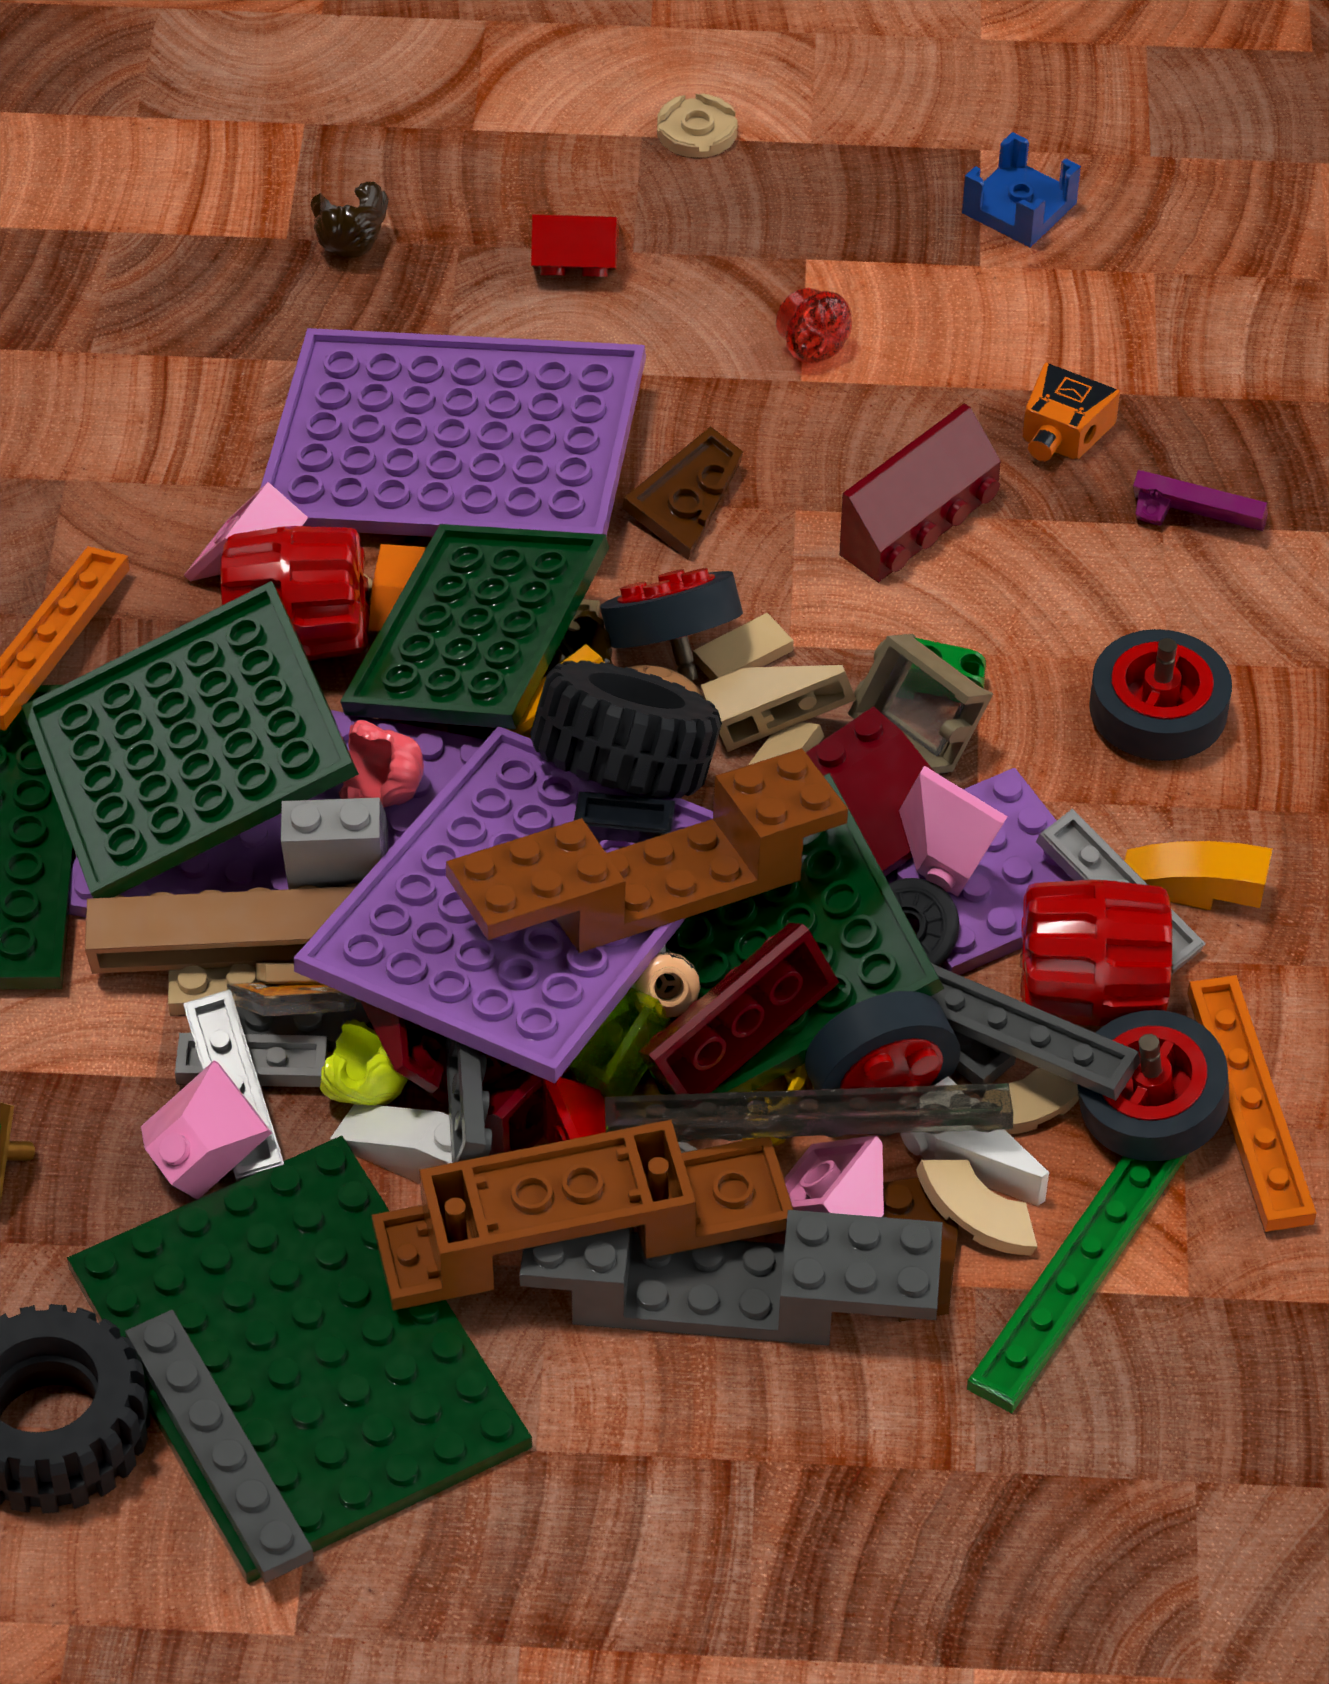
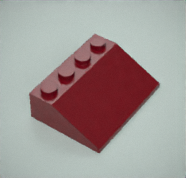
(874, 773)

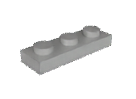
(276, 1059)

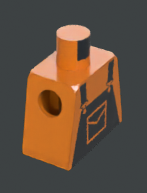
(1067, 413)

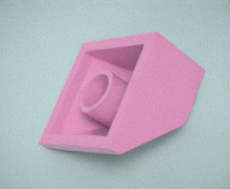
(262, 511)
(947, 830)
(203, 1132)
(839, 1178)

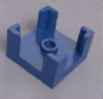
(1019, 198)

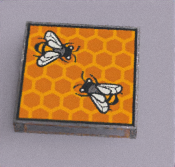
(290, 998)

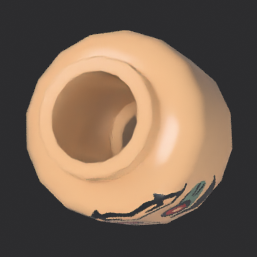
(685, 982)

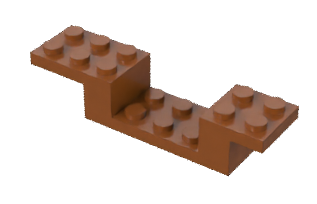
(609, 896)
(573, 1193)

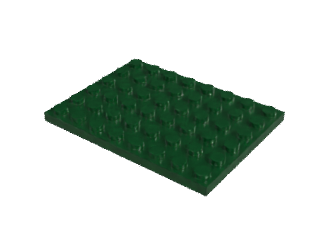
(298, 1329)

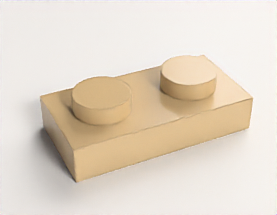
(200, 982)

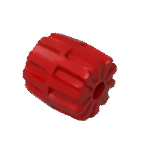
(317, 579)
(1096, 949)

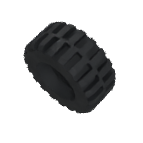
(625, 729)
(99, 1445)

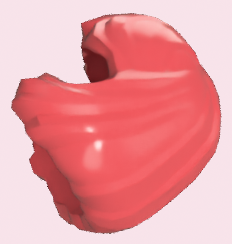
(387, 765)

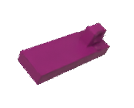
(1159, 493)

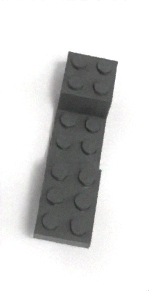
(746, 1285)

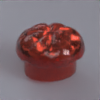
(814, 324)

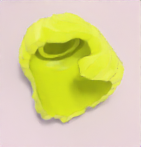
(360, 1069)

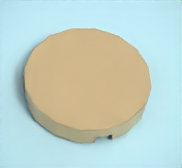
(697, 126)

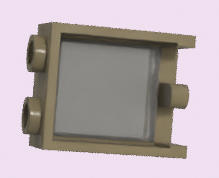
(923, 699)

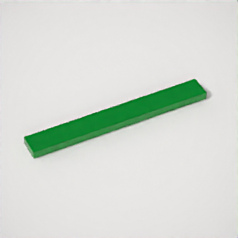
(1070, 1280)

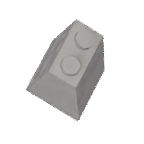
(332, 840)

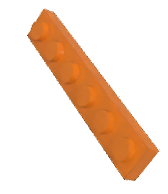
(56, 627)
(1254, 1107)

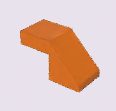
(391, 574)

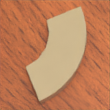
(1039, 1099)
(967, 1201)

